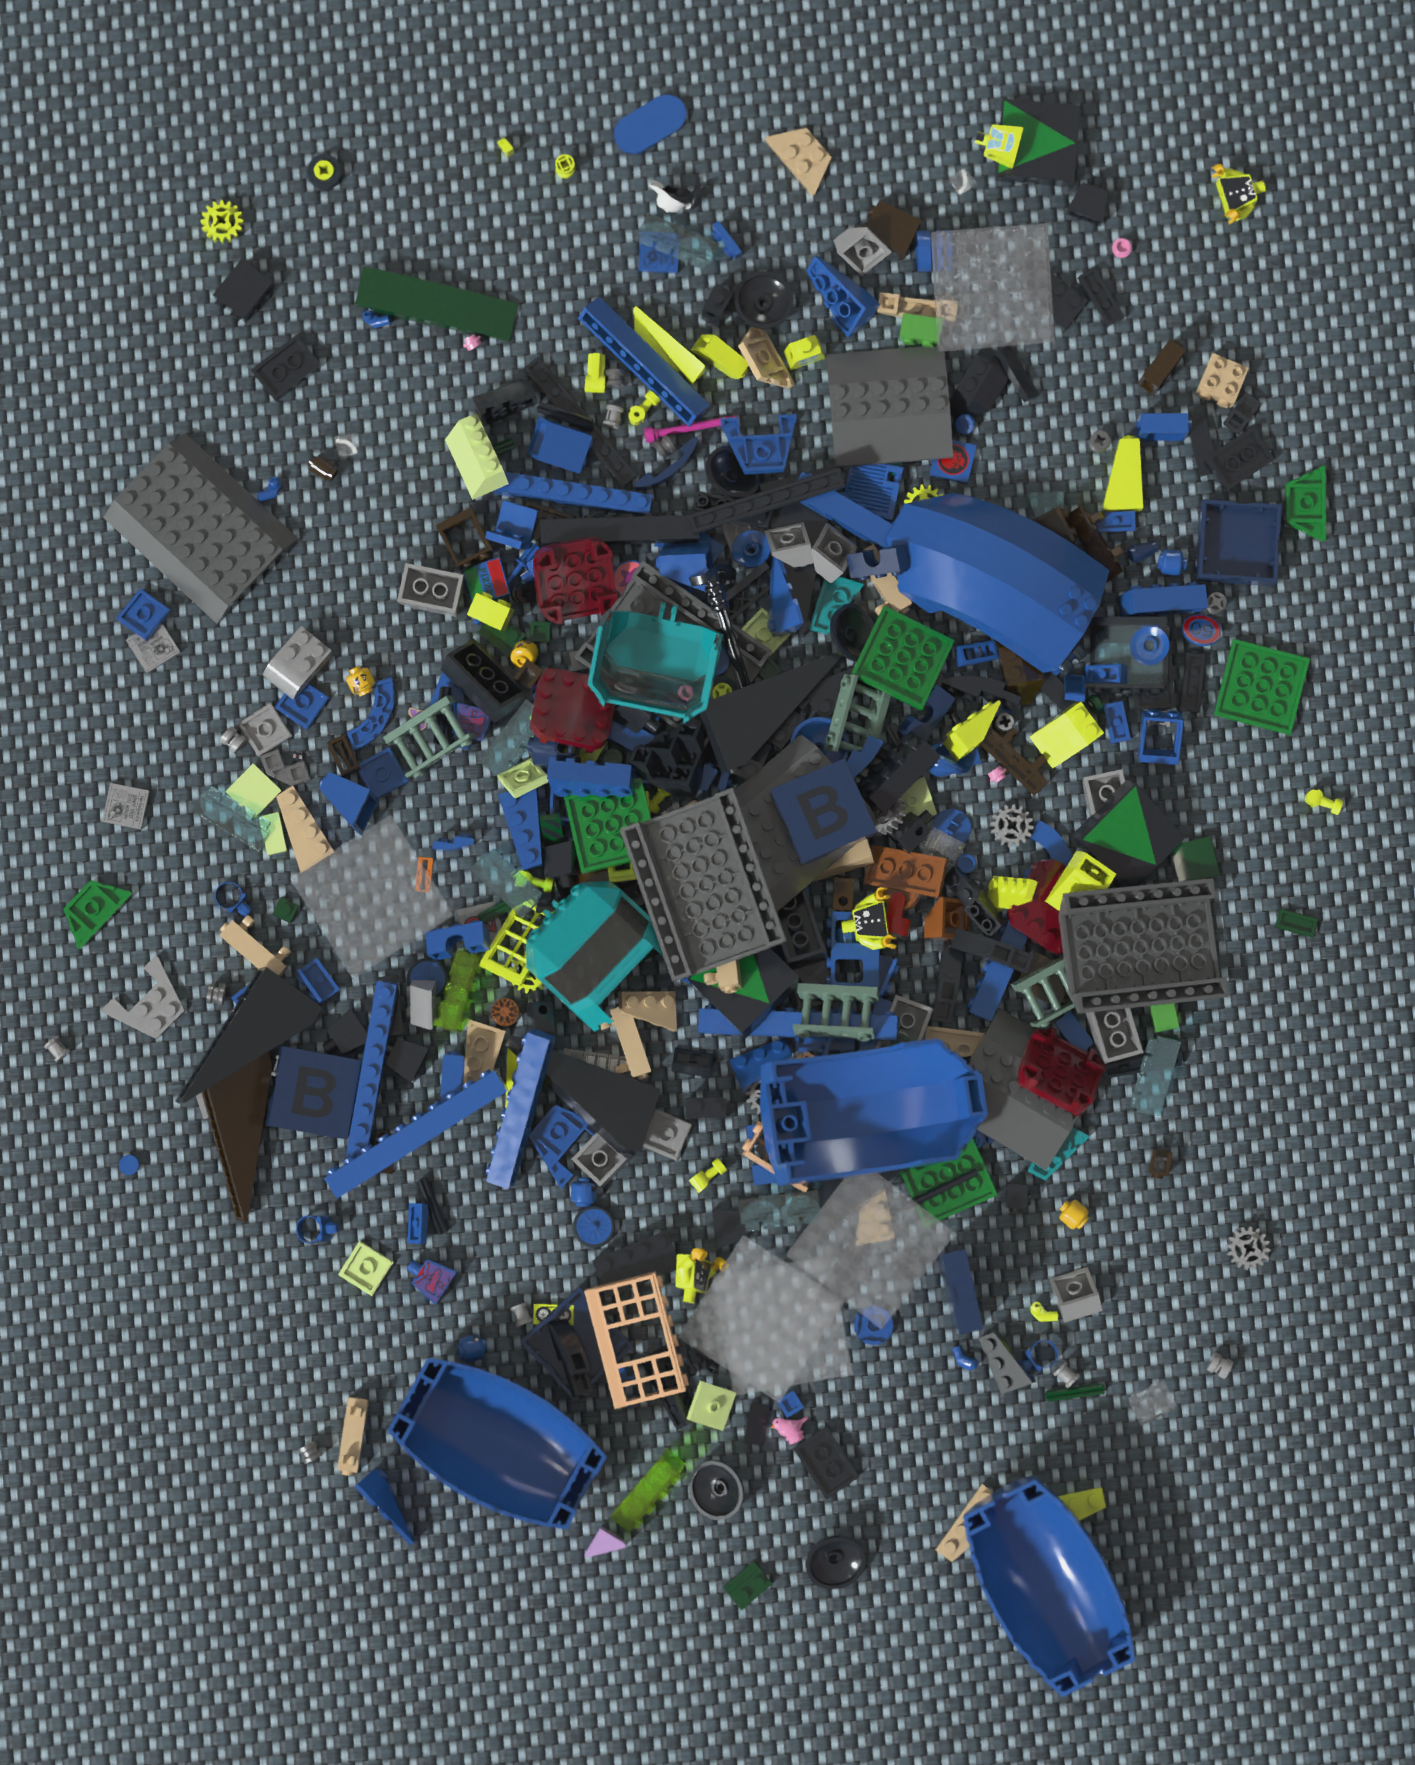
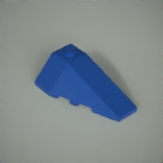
(846, 299)
(784, 611)
(378, 1492)

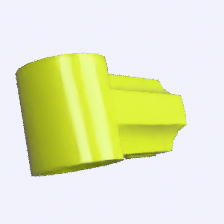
(595, 374)

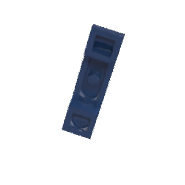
(649, 482)

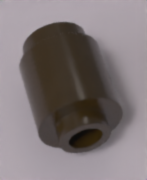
(323, 468)

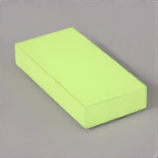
(275, 841)

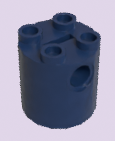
(542, 751)

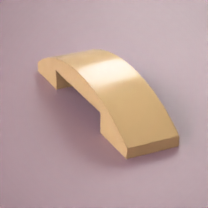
(895, 306)

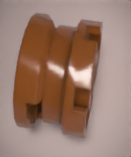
(505, 1012)

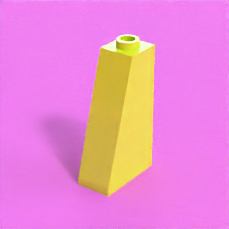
(1125, 479)

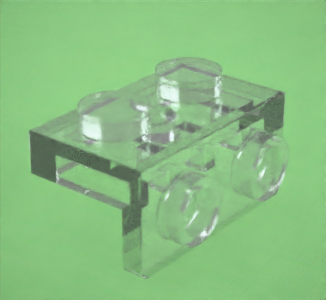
(1152, 1402)

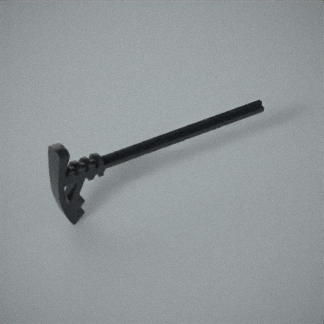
(714, 580)

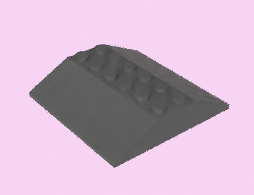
(889, 406)
(1015, 1114)

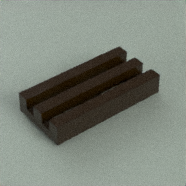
(349, 769)

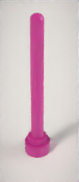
(652, 434)

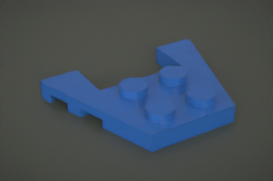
(760, 452)
(555, 1136)

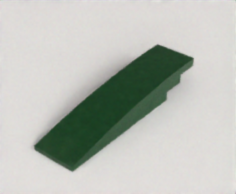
(436, 304)

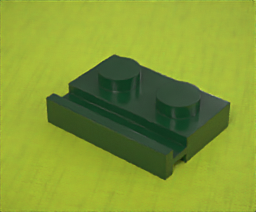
(502, 640)
(747, 1585)

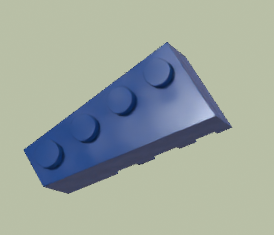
(1163, 600)
(589, 778)
(524, 825)

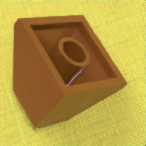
(945, 918)

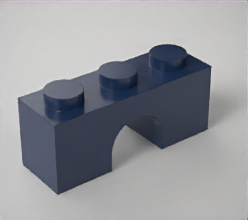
(892, 560)
(937, 705)

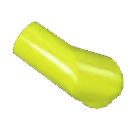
(1041, 1314)

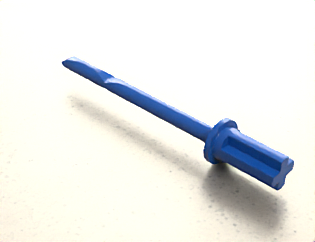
(527, 556)

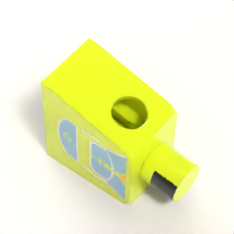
(1001, 143)
(804, 352)

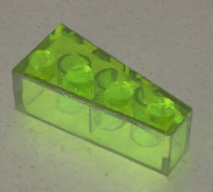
(458, 991)
(648, 1490)

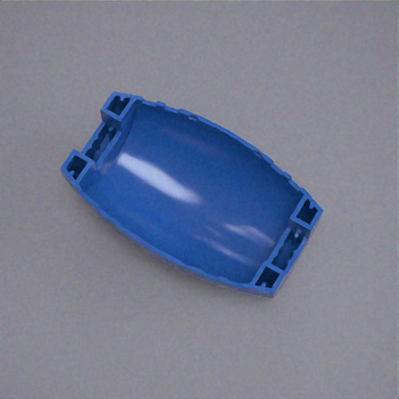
(496, 1443)

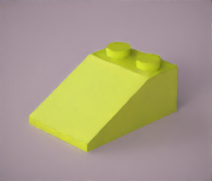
(1066, 734)

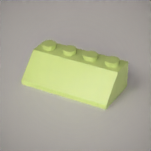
(475, 457)

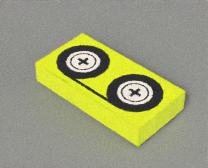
(543, 1310)

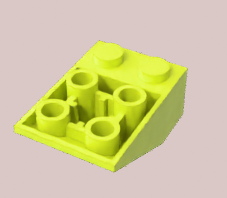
(970, 733)
(1081, 874)

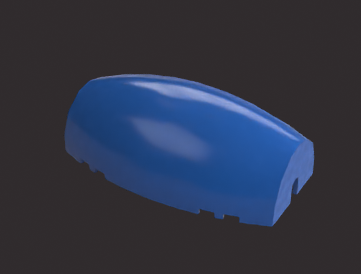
(1048, 1585)

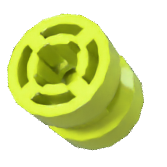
(567, 169)

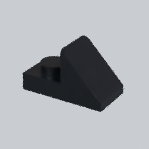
(547, 898)

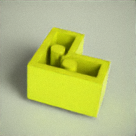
(491, 612)

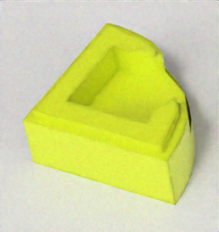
(506, 147)

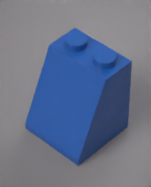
(559, 445)
(683, 560)
(350, 799)

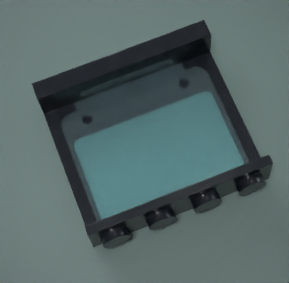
(1112, 646)

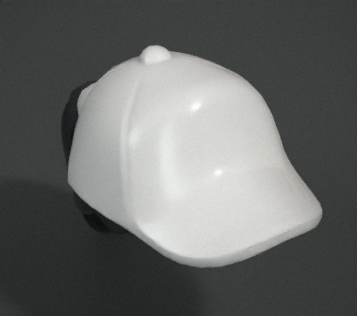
(676, 198)

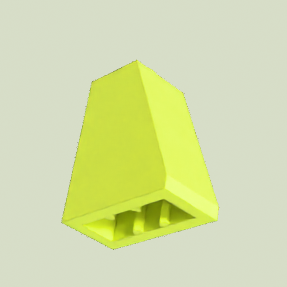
(720, 356)

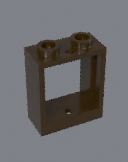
(1162, 366)
(456, 521)

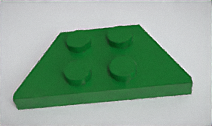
(1307, 504)
(93, 909)

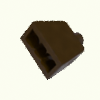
(843, 887)

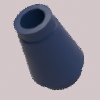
(1141, 551)

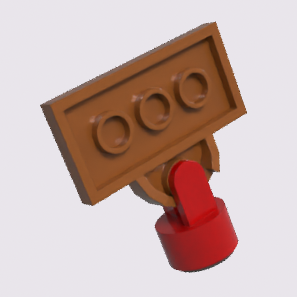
(907, 879)

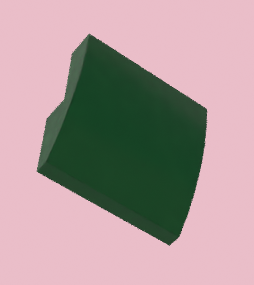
(1195, 860)

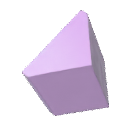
(605, 1542)

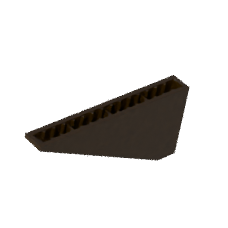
(236, 1120)

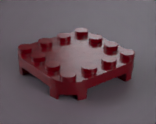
(574, 579)
(570, 711)
(1038, 918)
(1060, 1071)

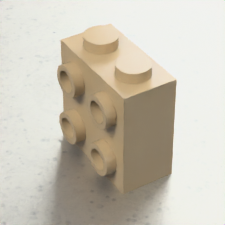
(1221, 381)

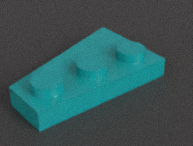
(831, 597)
(1069, 1146)

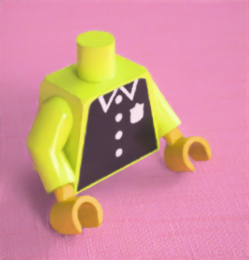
(1236, 192)
(870, 922)
(695, 1272)

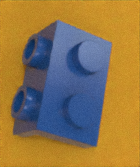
(318, 981)

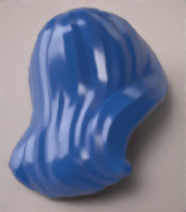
(947, 764)

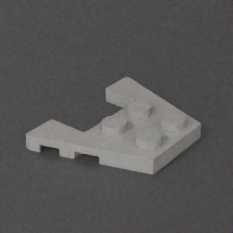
(155, 1010)

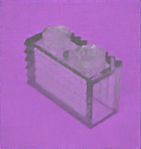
(942, 845)

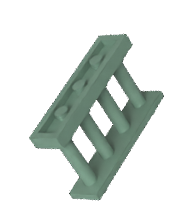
(875, 715)
(413, 727)
(1042, 976)
(828, 994)

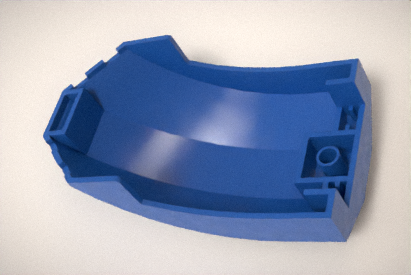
(999, 575)
(868, 1111)

